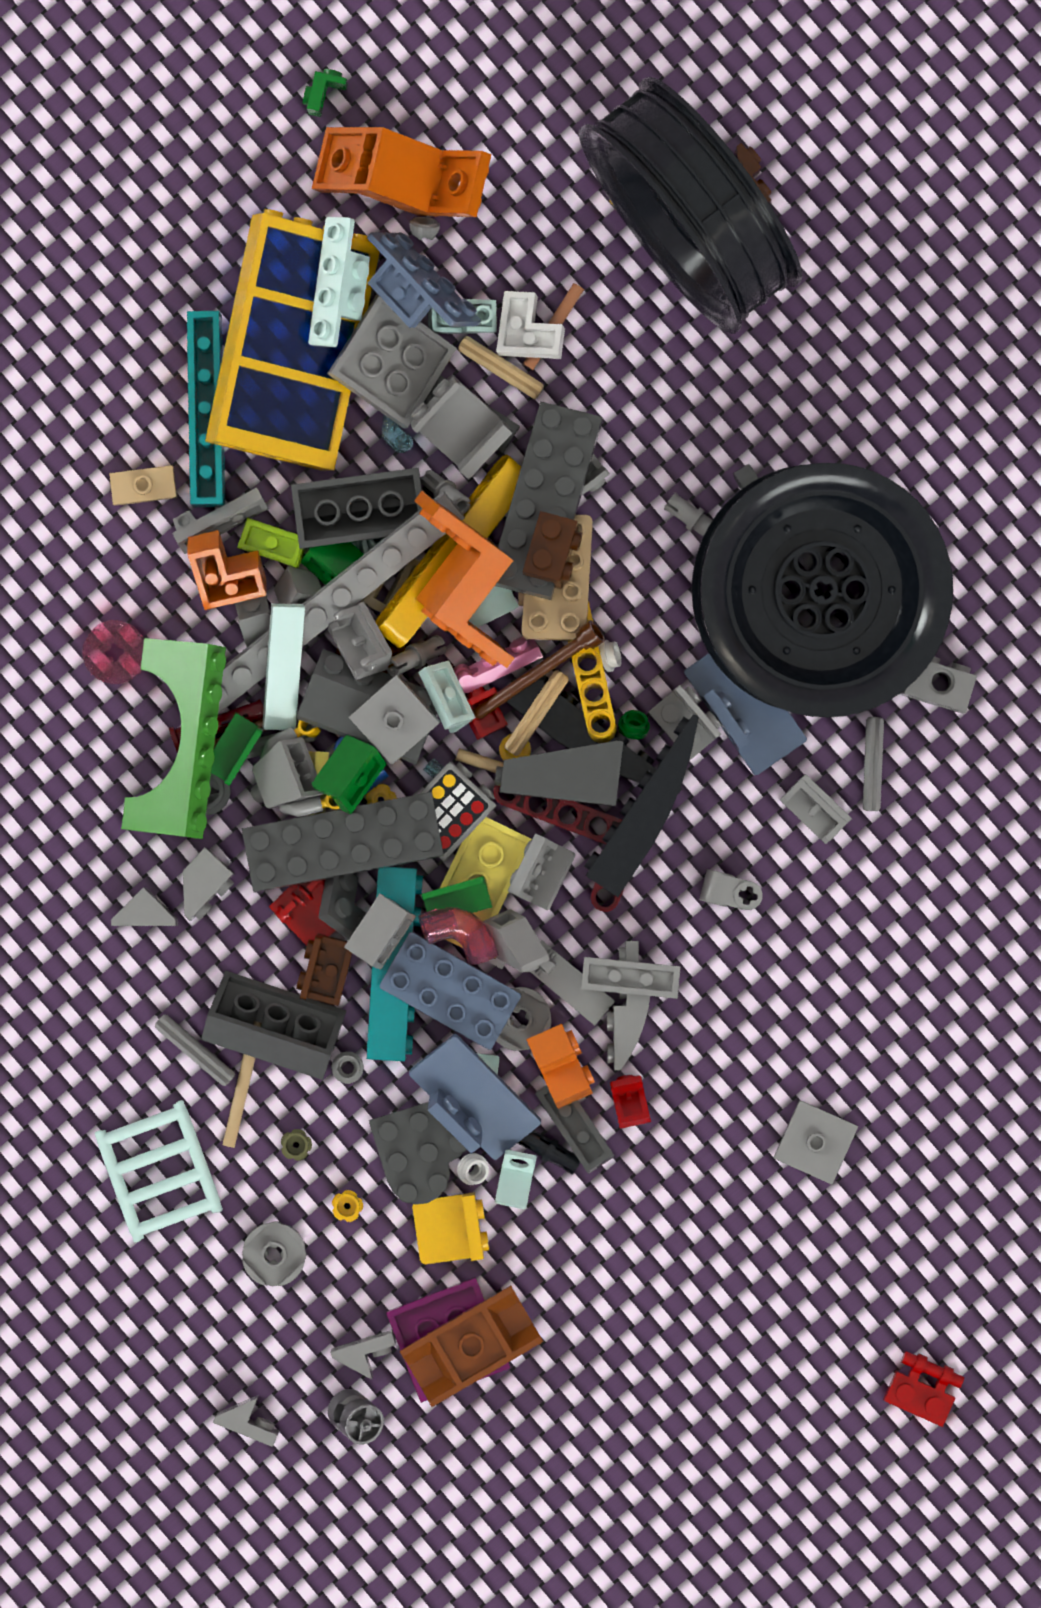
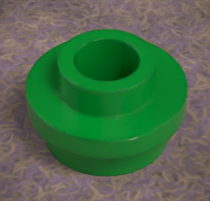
(634, 725)

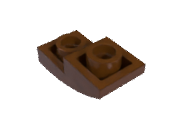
(750, 161)

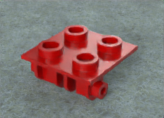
(300, 910)

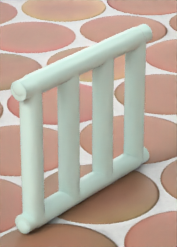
(199, 1173)

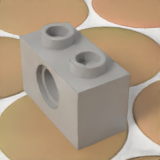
(956, 695)

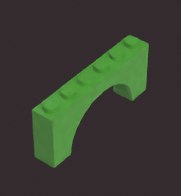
(181, 799)

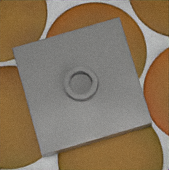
(394, 719)
(815, 1142)

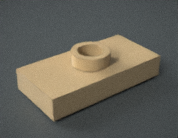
(143, 485)

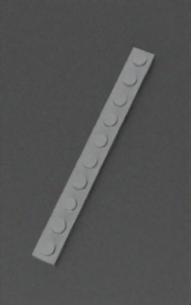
(339, 594)

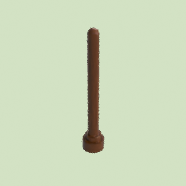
(588, 636)

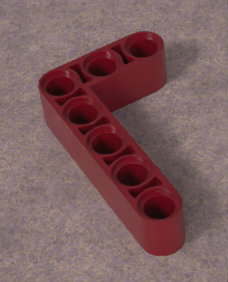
(579, 826)

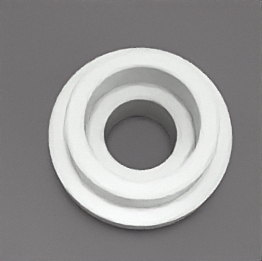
(610, 655)
(479, 1172)

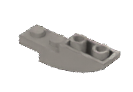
(628, 1019)

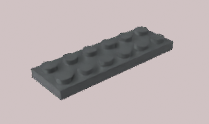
(548, 482)
(342, 843)

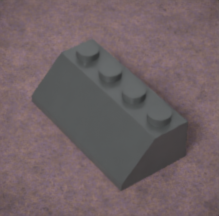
(354, 507)
(336, 694)
(291, 1032)

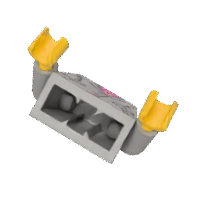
(287, 773)

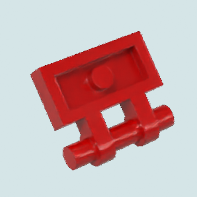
(918, 1397)

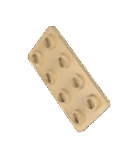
(568, 609)

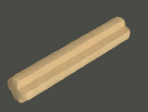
(500, 367)
(536, 712)

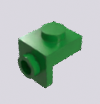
(315, 95)

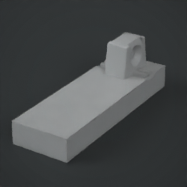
(221, 519)
(630, 977)
(566, 983)

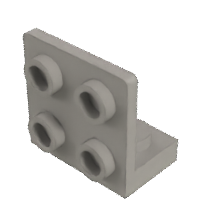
(682, 704)

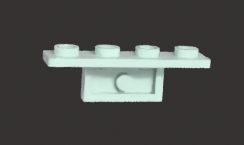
(339, 283)

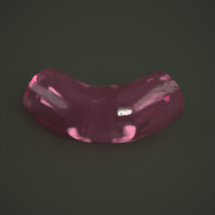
(462, 927)

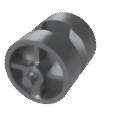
(355, 1416)

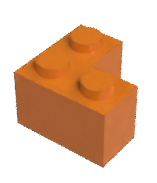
(223, 578)
(558, 1062)

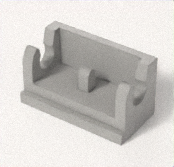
(360, 641)
(815, 809)
(380, 931)

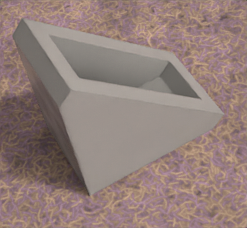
(144, 910)

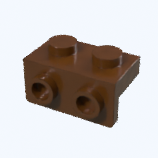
(552, 549)
(325, 970)

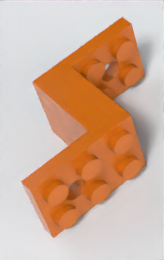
(401, 171)
(463, 581)

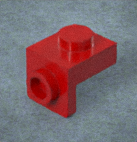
(490, 723)
(630, 1101)

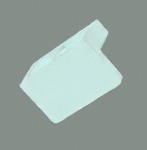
(447, 696)

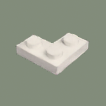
(521, 335)

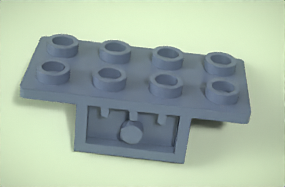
(413, 286)
(755, 728)
(450, 990)
(473, 1099)

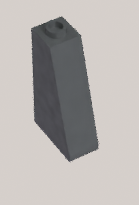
(571, 774)

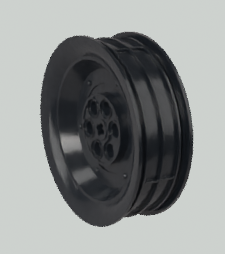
(691, 204)
(886, 630)

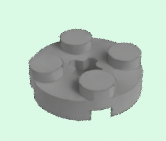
(539, 1020)
(255, 1253)

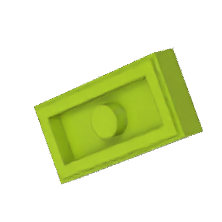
(271, 542)

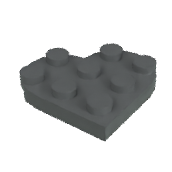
(415, 1153)

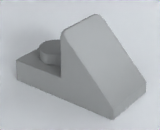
(253, 618)
(355, 1353)
(238, 1420)

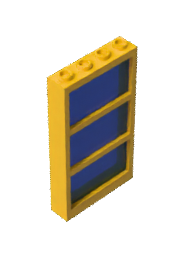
(271, 381)

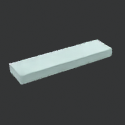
(283, 666)

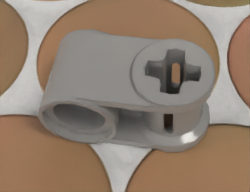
(725, 888)

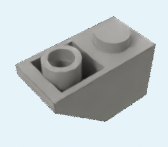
(202, 881)
(516, 941)

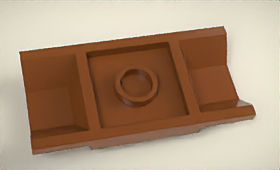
(471, 1346)

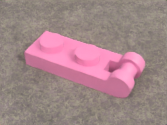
(482, 673)

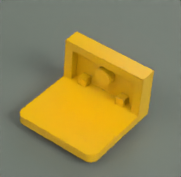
(450, 1229)

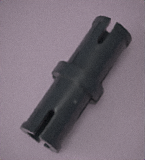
(550, 1151)

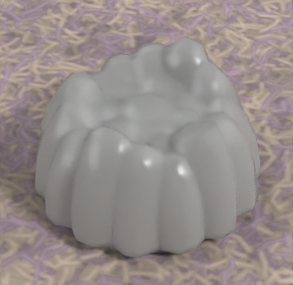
(424, 227)

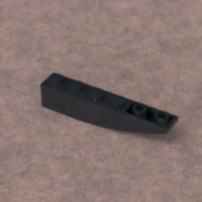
(568, 727)
(644, 816)

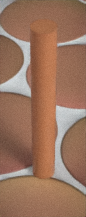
(559, 316)

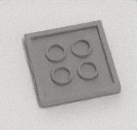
(391, 363)

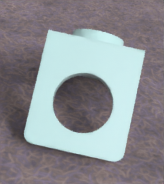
(515, 1179)

